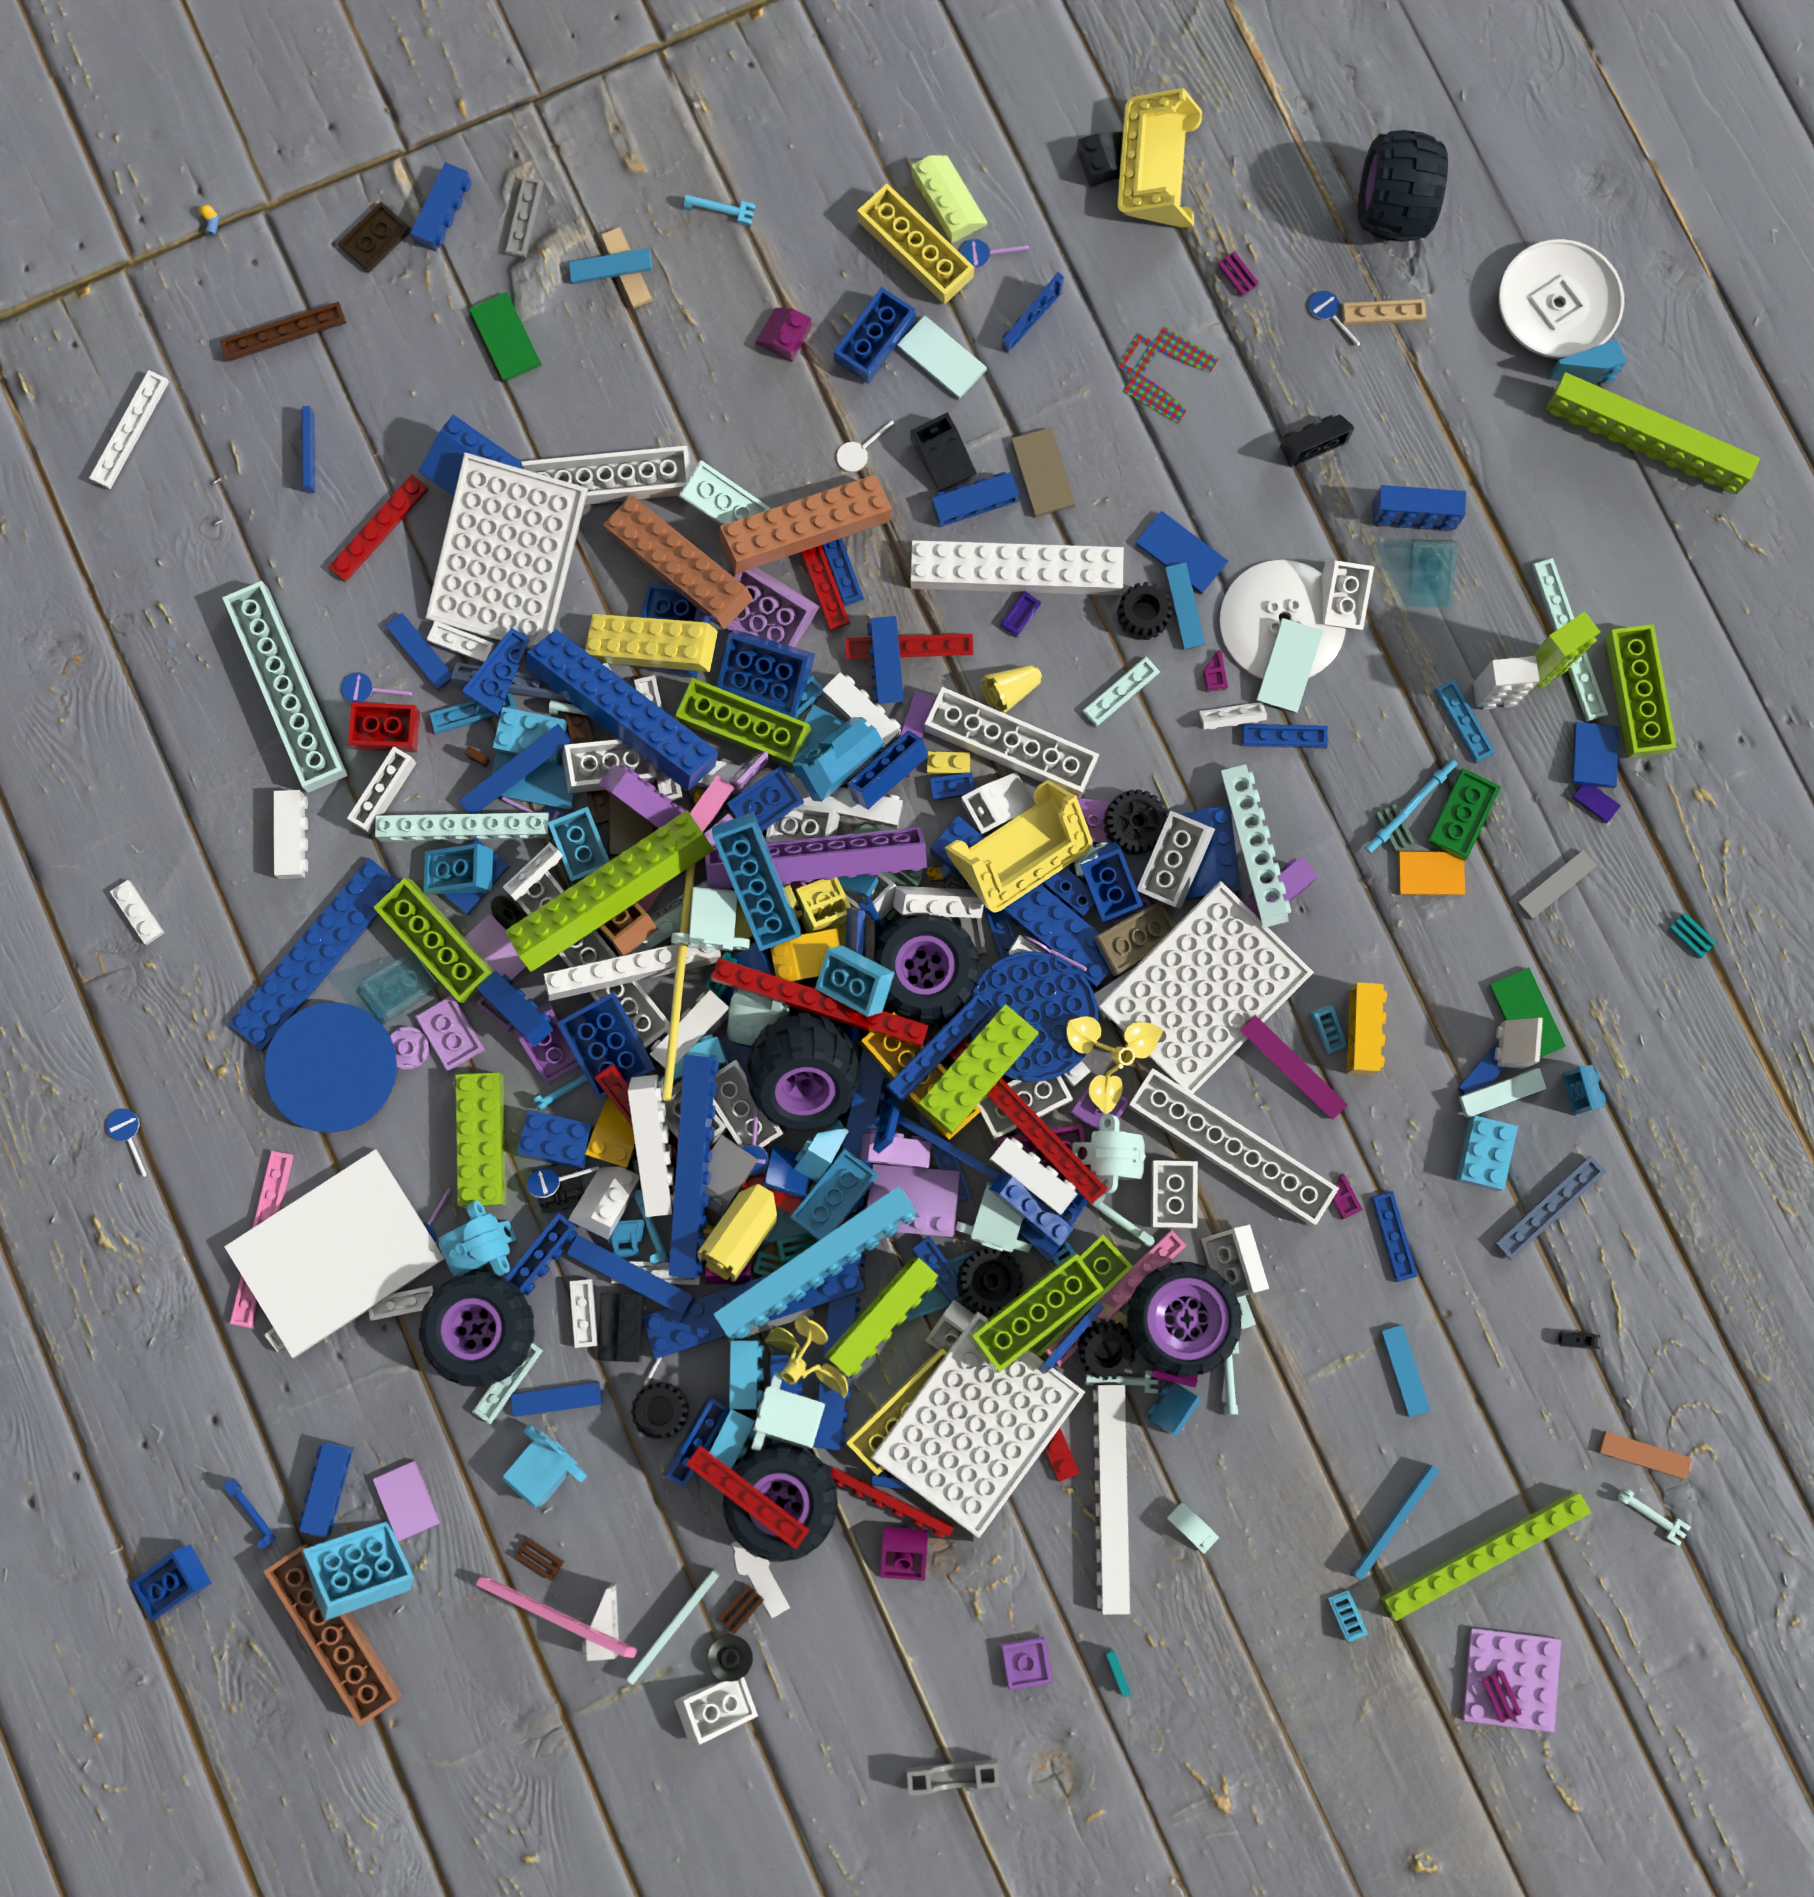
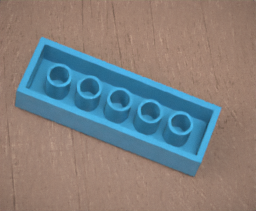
(756, 881)

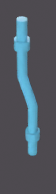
(1438, 778)

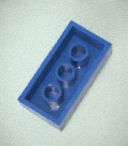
(874, 335)
(1419, 507)

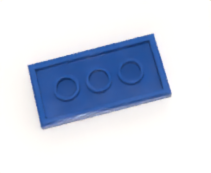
(1174, 544)

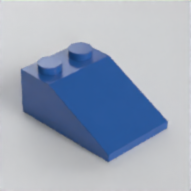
(170, 1582)

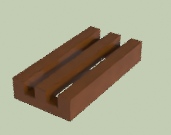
(523, 1548)
(728, 1623)

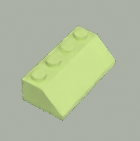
(947, 197)

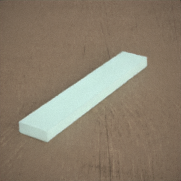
(673, 1626)

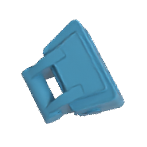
(627, 1232)

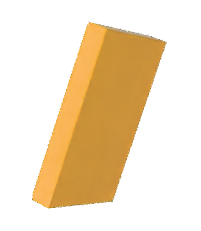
(1431, 874)

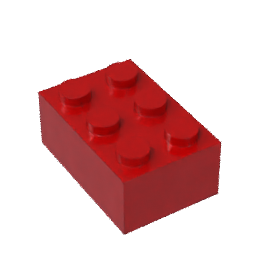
(383, 726)

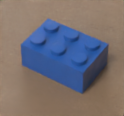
(555, 1140)

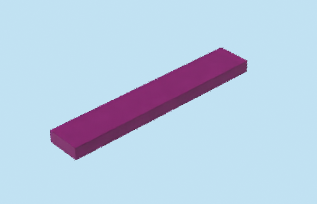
(1293, 1066)

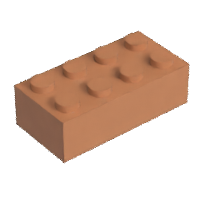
(629, 928)

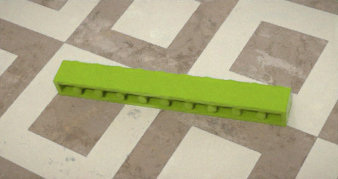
(1485, 1555)

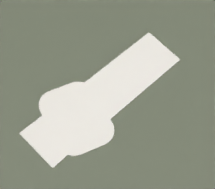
(762, 1579)

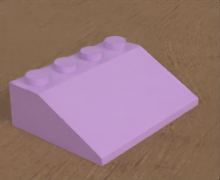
(775, 610)
(931, 1192)

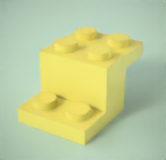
(824, 907)

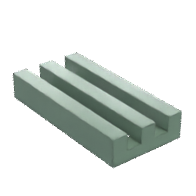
(1403, 826)

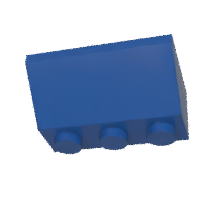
(1110, 882)

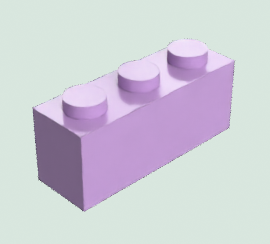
(901, 1152)

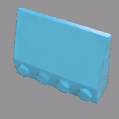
(357, 1570)

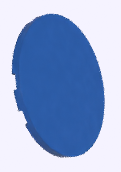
(1047, 996)
(330, 1067)

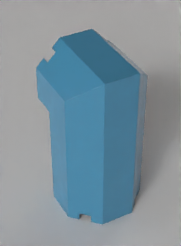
(838, 758)

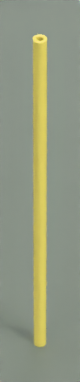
(678, 987)

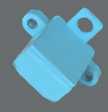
(477, 1243)
(541, 1469)

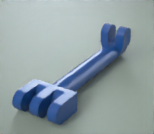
(871, 910)
(234, 1489)

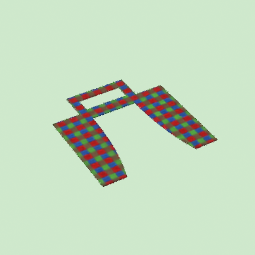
(1148, 391)

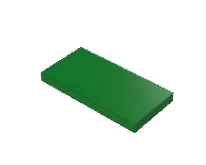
(505, 336)
(1463, 814)
(1522, 999)

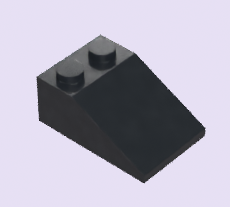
(1101, 156)

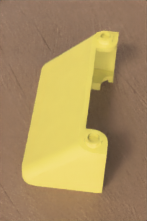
(1154, 156)
(1025, 848)

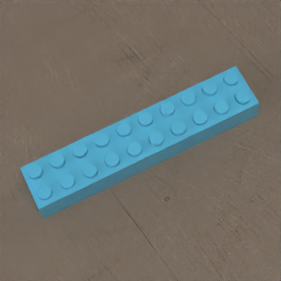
(816, 1263)

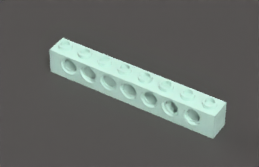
(462, 827)
(1270, 912)

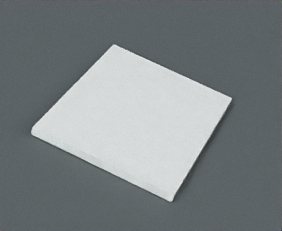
(505, 550)
(1206, 985)
(334, 1253)
(976, 1430)

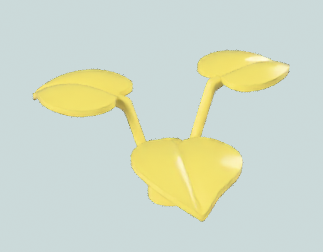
(1141, 1040)
(795, 1368)

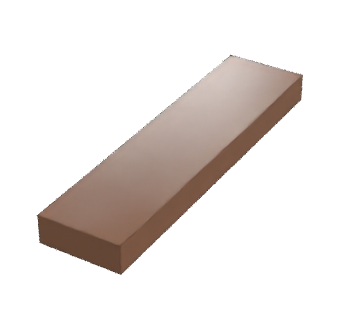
(1645, 1455)

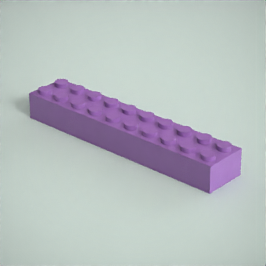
(835, 857)

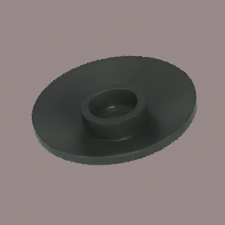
(506, 911)
(718, 1658)

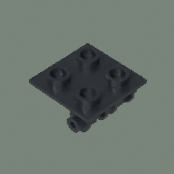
(568, 1192)

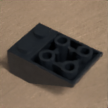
(942, 452)

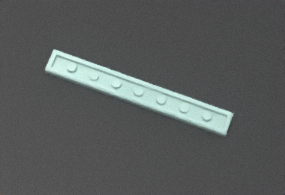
(1560, 614)

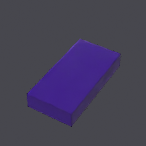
(1020, 614)
(1596, 802)

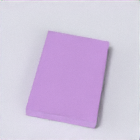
(495, 947)
(450, 1033)
(406, 1501)

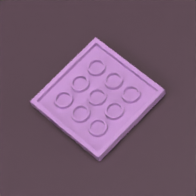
(1531, 1671)

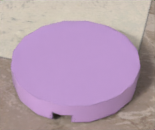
(411, 1047)

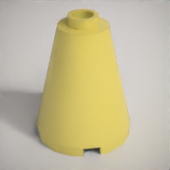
(1010, 686)

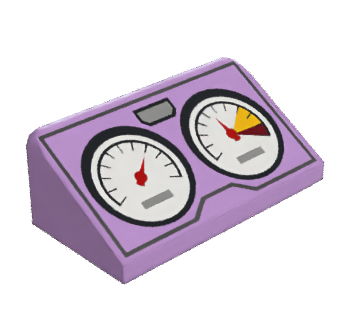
(749, 770)

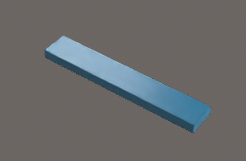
(1395, 1521)

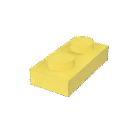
(948, 763)

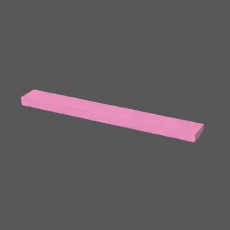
(703, 814)
(269, 1204)
(1122, 1291)
(557, 1617)

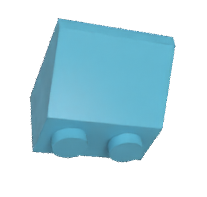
(819, 1153)

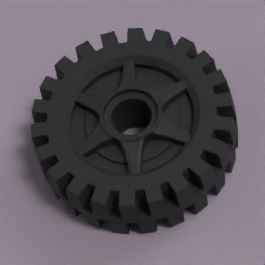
(1120, 826)
(973, 1283)

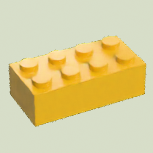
(1365, 1029)

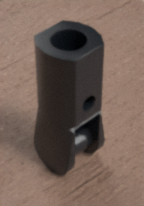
(1576, 1340)

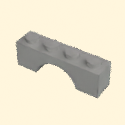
(939, 1777)

